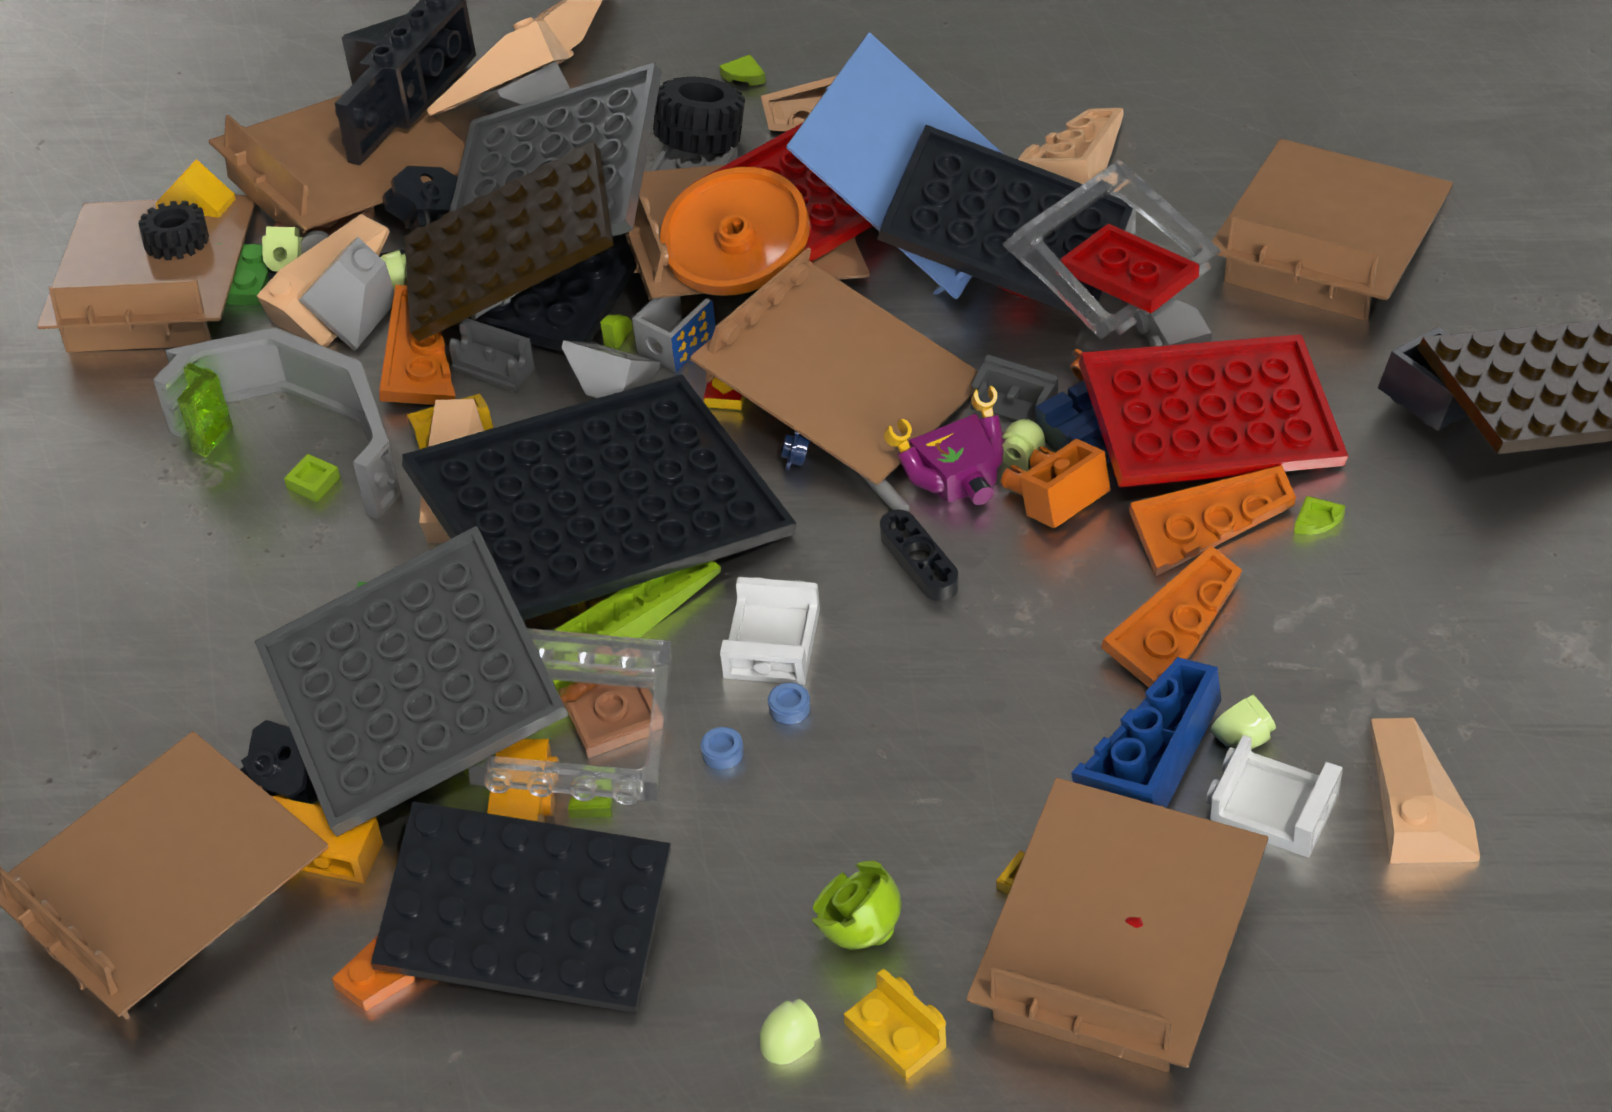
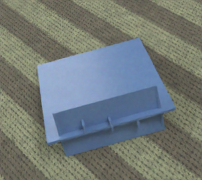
(867, 133)

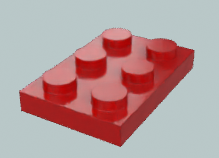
(1130, 268)

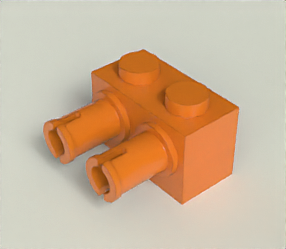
(1060, 481)

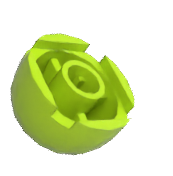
(859, 908)

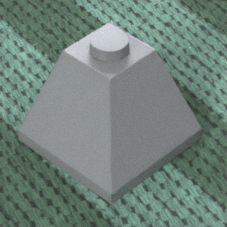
(534, 86)
(352, 293)
(606, 369)

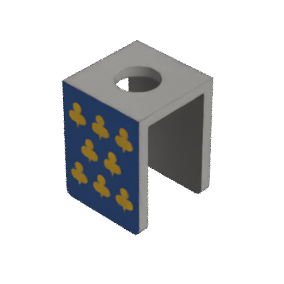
(684, 340)

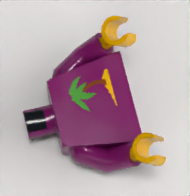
(956, 457)

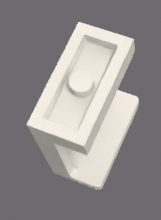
(771, 631)
(1274, 798)

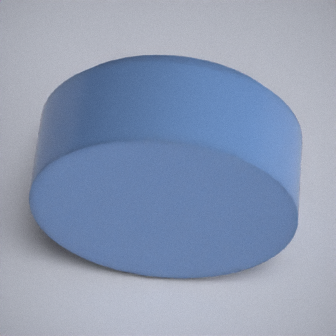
(789, 703)
(722, 748)

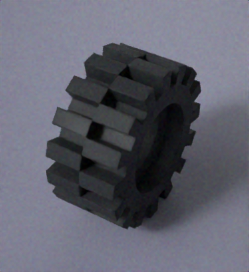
(173, 230)

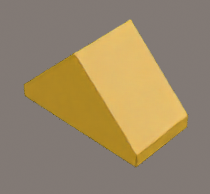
(202, 188)

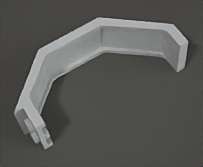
(283, 362)

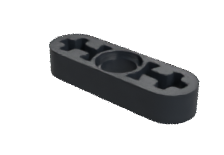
(919, 570)

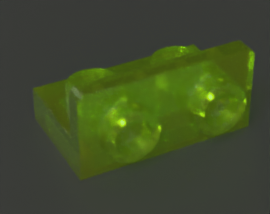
(204, 409)

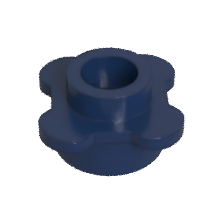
(794, 449)

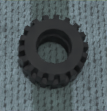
(698, 115)

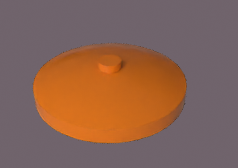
(734, 230)

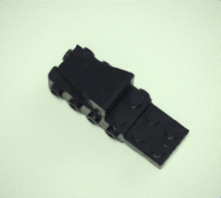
(400, 71)

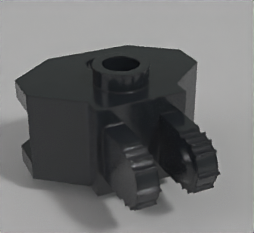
(417, 201)
(277, 763)

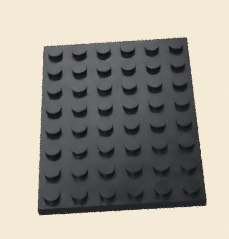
(601, 494)

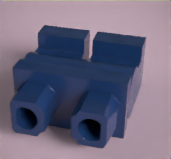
(1070, 417)

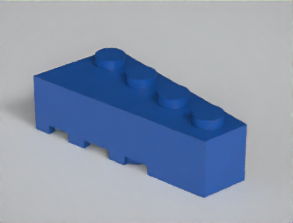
(1156, 738)

